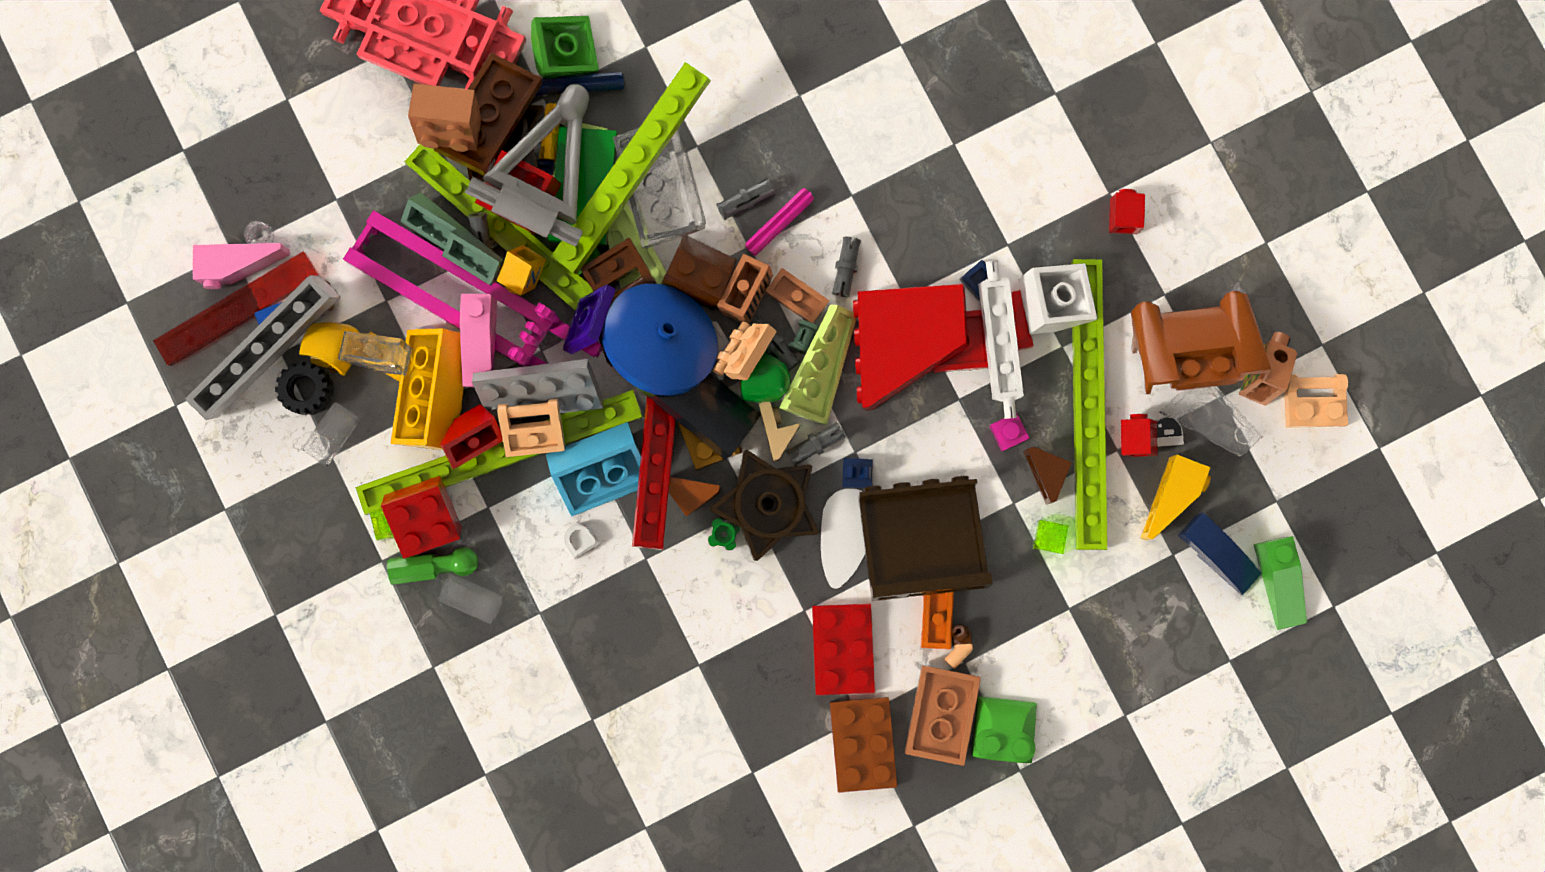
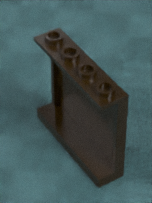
(923, 539)

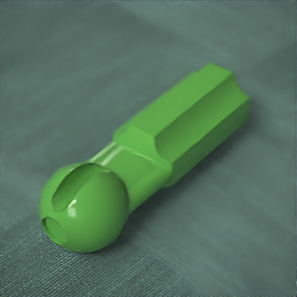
(428, 566)

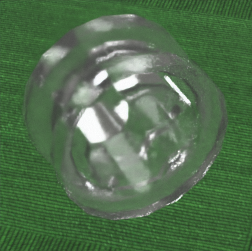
(257, 225)

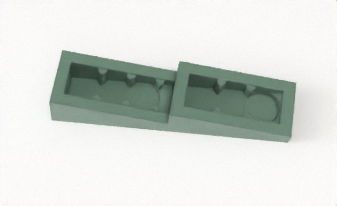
(458, 243)

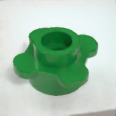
(716, 538)

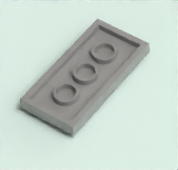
(568, 381)

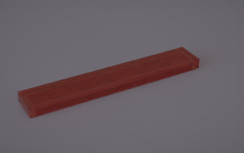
(234, 309)

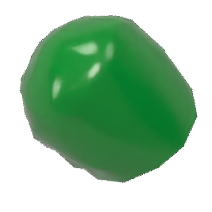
(767, 381)

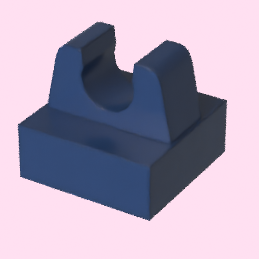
(857, 473)

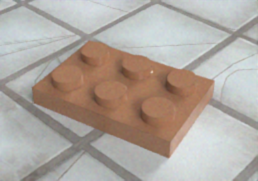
(942, 715)

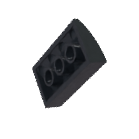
(711, 414)

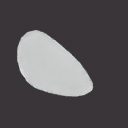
(841, 537)

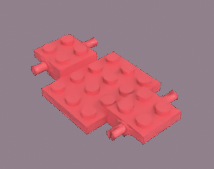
(425, 35)

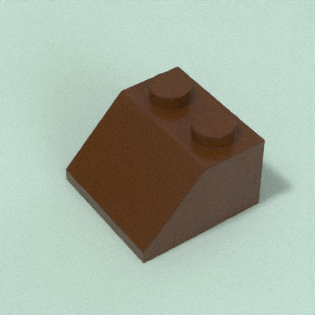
(699, 271)

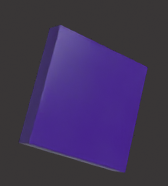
(588, 319)

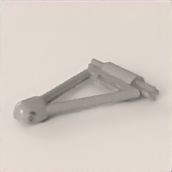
(525, 203)

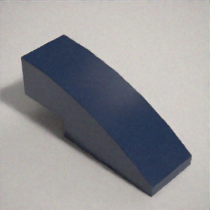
(1220, 553)

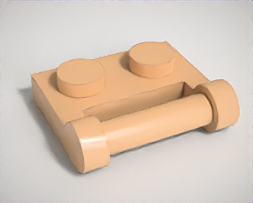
(1316, 410)
(534, 436)

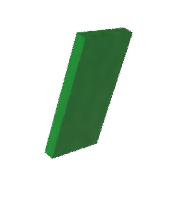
(596, 161)

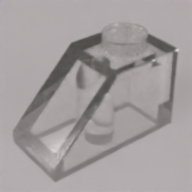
(376, 352)

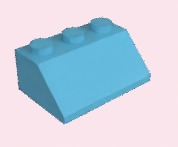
(596, 469)

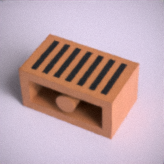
(745, 289)

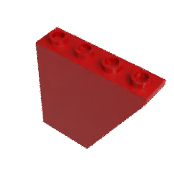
(905, 337)

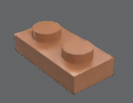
(797, 296)

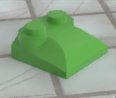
(563, 46)
(1004, 730)

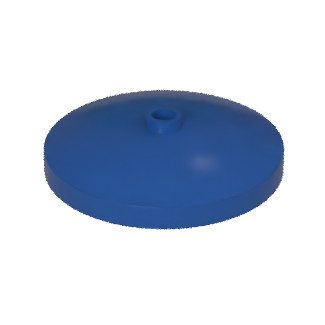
(659, 339)

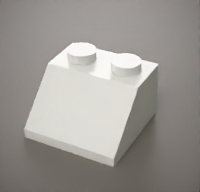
(1057, 298)

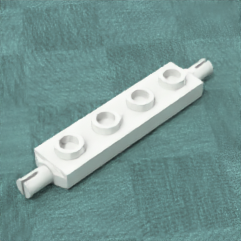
(1000, 339)

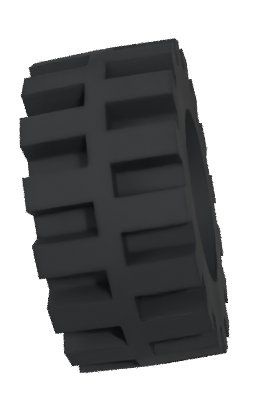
(291, 376)

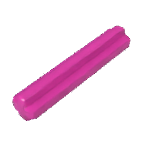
(779, 221)

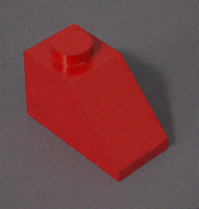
(470, 436)

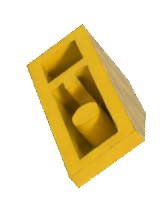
(1178, 488)

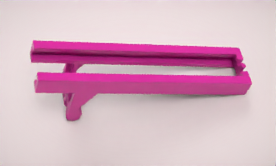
(544, 318)

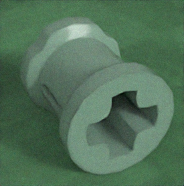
(803, 337)

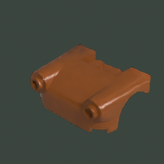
(1199, 344)

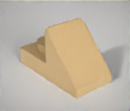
(777, 438)

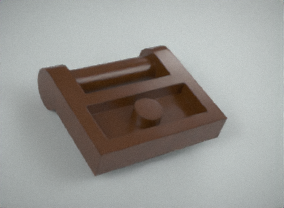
(616, 265)

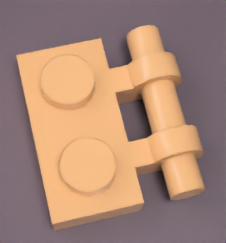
(744, 350)

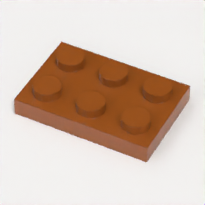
(863, 744)

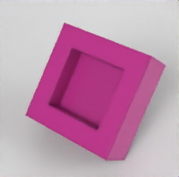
(1009, 432)

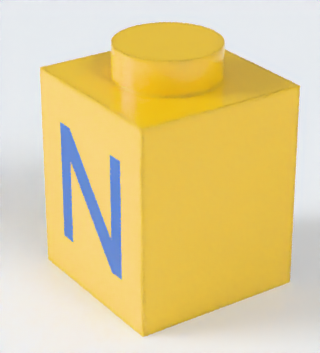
(521, 270)

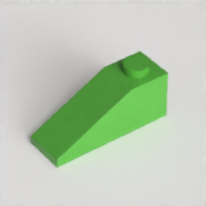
(1282, 580)

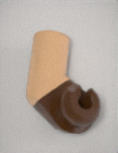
(962, 646)

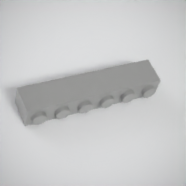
(262, 347)

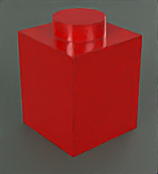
(1127, 212)
(1139, 436)

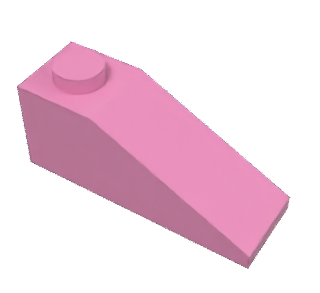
(230, 263)
(477, 334)

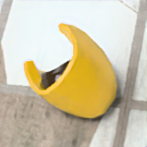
(323, 344)

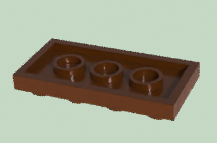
(502, 98)

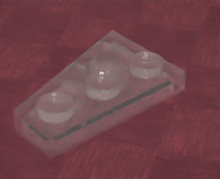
(1214, 417)

